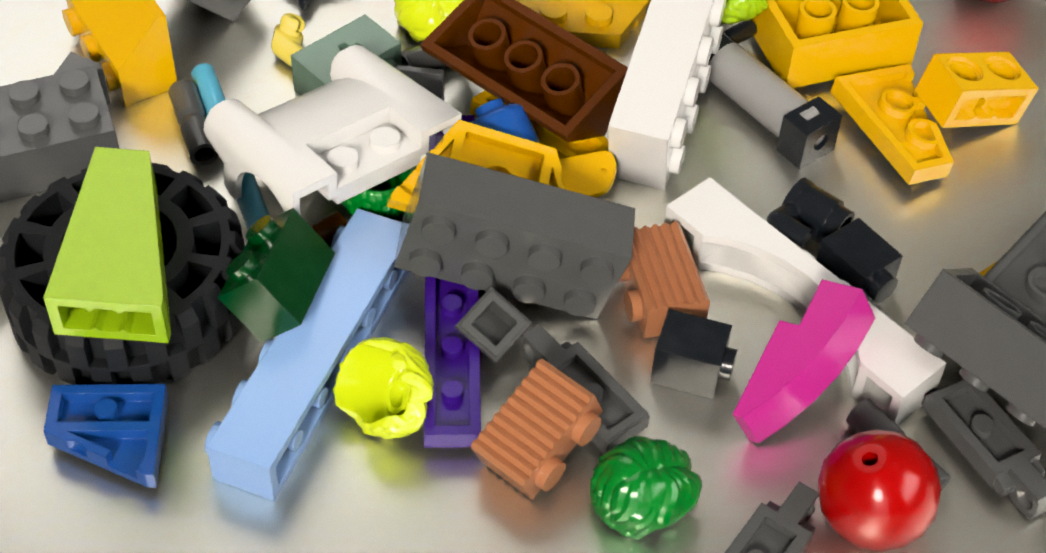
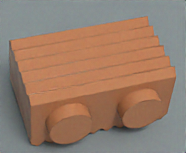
(662, 278)
(538, 429)

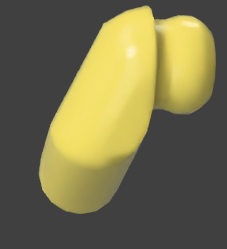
(288, 37)

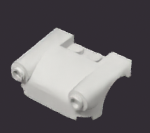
(334, 137)

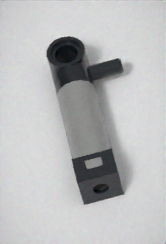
(802, 126)

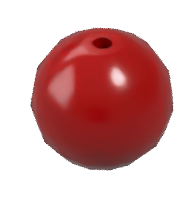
(879, 490)

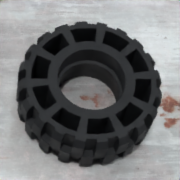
(198, 246)

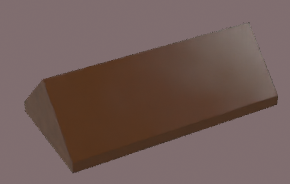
(532, 64)

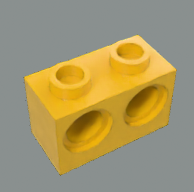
(975, 89)

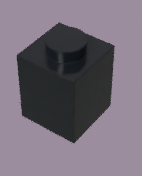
(861, 259)
(693, 354)

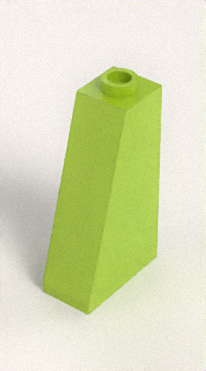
(112, 256)

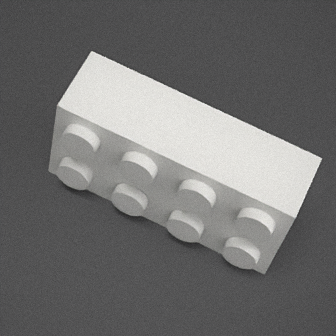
(663, 88)

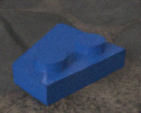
(110, 426)

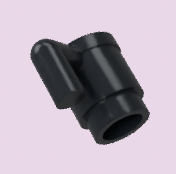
(809, 214)

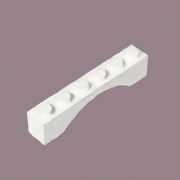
(739, 243)

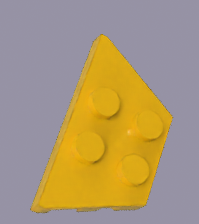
(594, 21)
(489, 150)

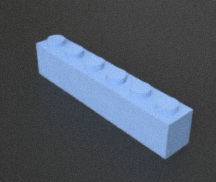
(296, 371)

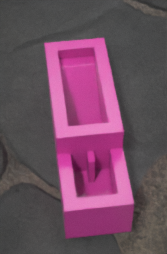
(803, 359)

